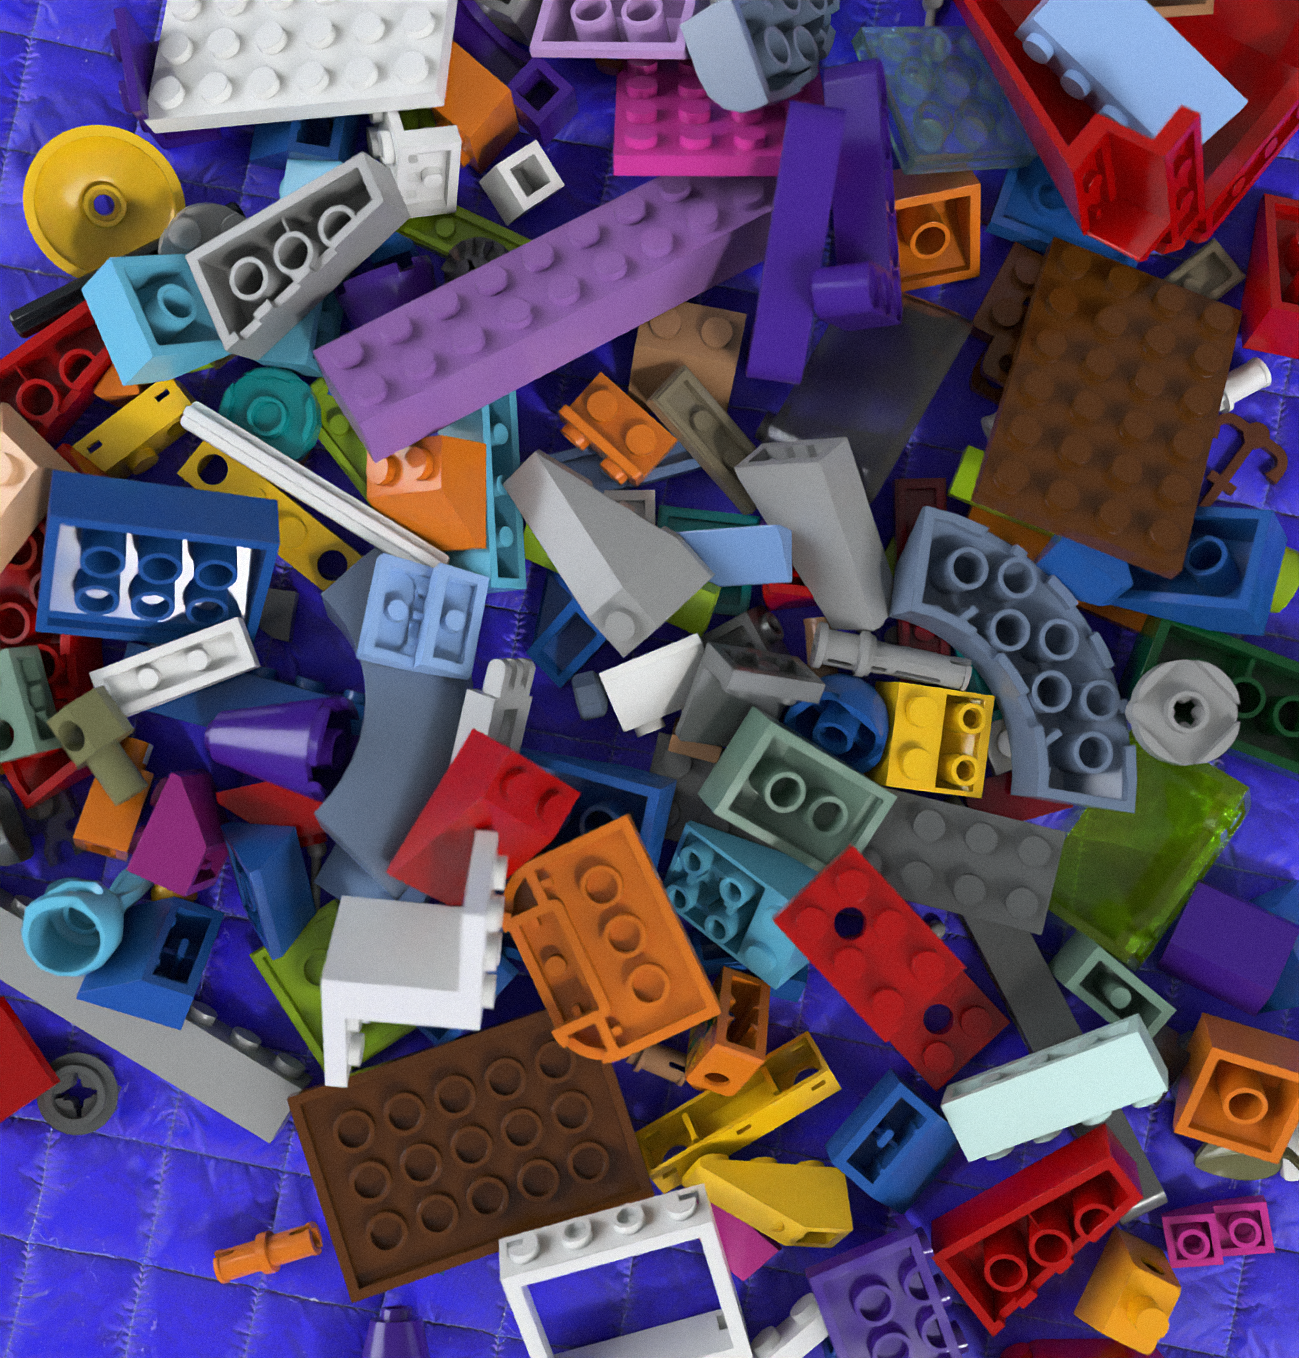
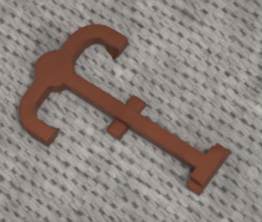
(1252, 437)

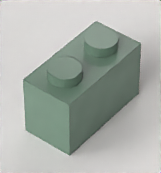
(1107, 984)

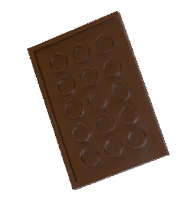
(1109, 408)
(464, 1148)

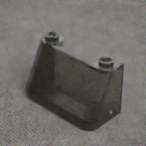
(872, 386)

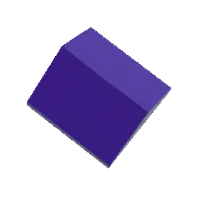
(1229, 948)

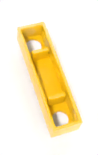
(138, 431)
(301, 534)
(728, 1123)

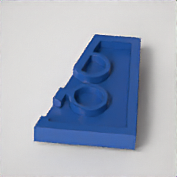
(1034, 212)

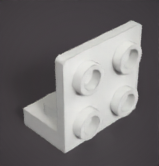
(420, 160)

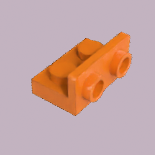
(617, 431)

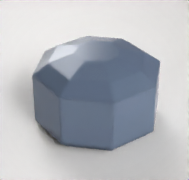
(590, 695)

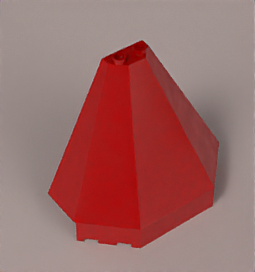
(1166, 188)

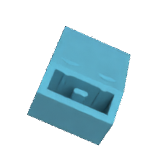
(732, 892)

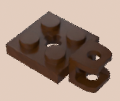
(1002, 318)

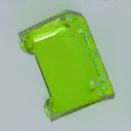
(1134, 872)

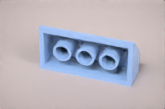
(1127, 63)

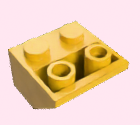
(934, 739)

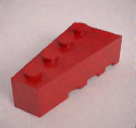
(56, 373)
(1034, 1224)

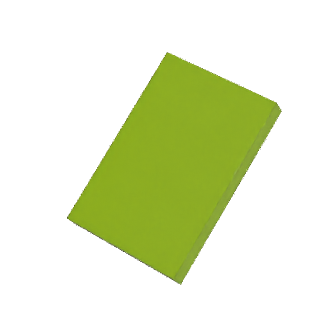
(297, 986)

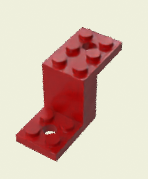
(890, 967)

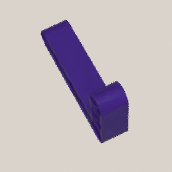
(795, 242)
(867, 280)

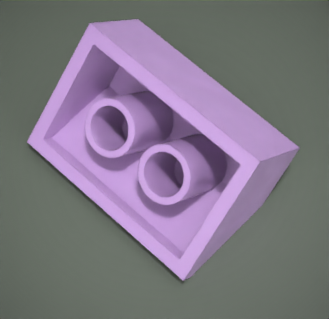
(613, 28)

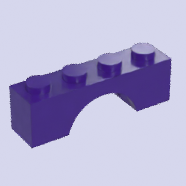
(540, 94)

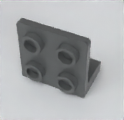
(734, 681)

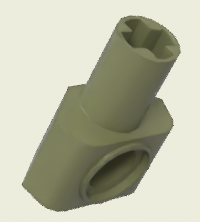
(91, 735)

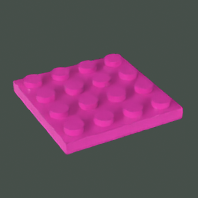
(677, 130)

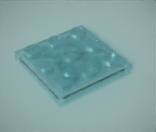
(944, 101)

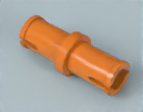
(267, 1252)

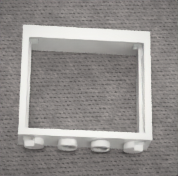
(619, 1235)

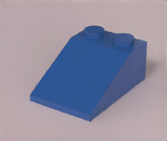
(1224, 576)

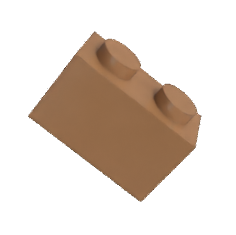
(691, 336)

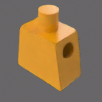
(1130, 1293)

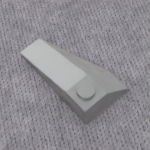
(611, 559)

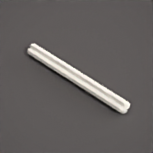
(308, 486)

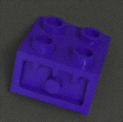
(138, 61)

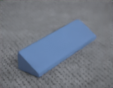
(744, 554)

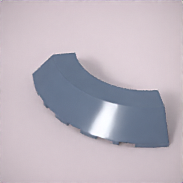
(1031, 652)

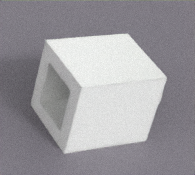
(521, 182)

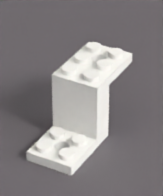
(412, 962)

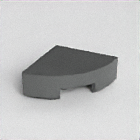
(279, 614)

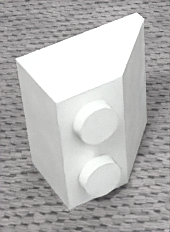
(653, 684)

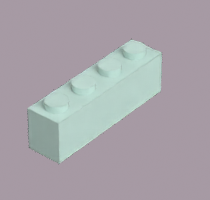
(1056, 1089)

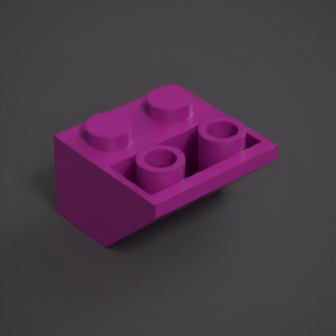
(183, 837)

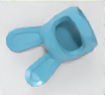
(79, 922)

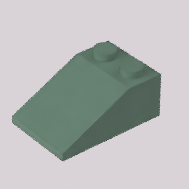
(793, 793)

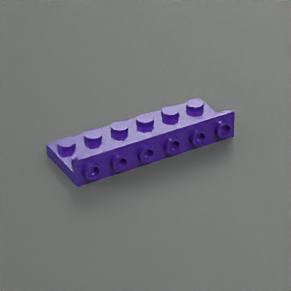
(886, 1300)

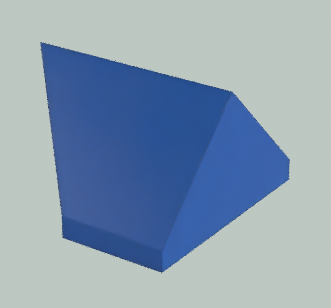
(1085, 571)
(563, 633)

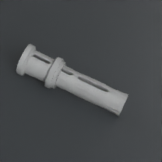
(866, 655)

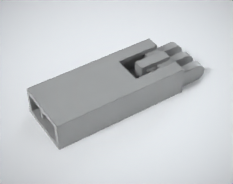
(501, 705)

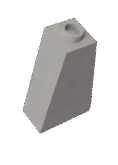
(834, 537)

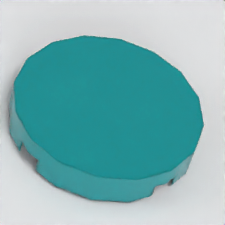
(275, 409)

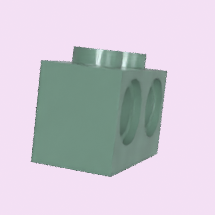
(24, 704)

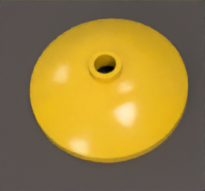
(93, 163)

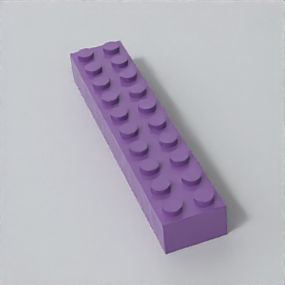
(544, 305)

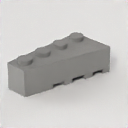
(294, 253)

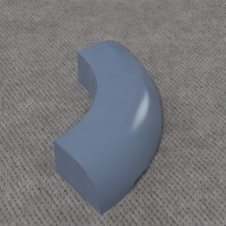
(758, 49)
(401, 746)

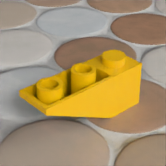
(784, 1201)

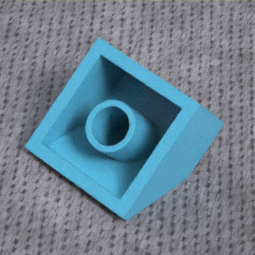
(152, 317)

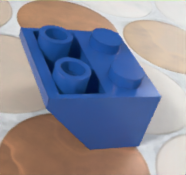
(304, 139)
(156, 962)
(893, 1143)

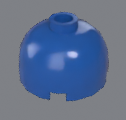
(846, 722)

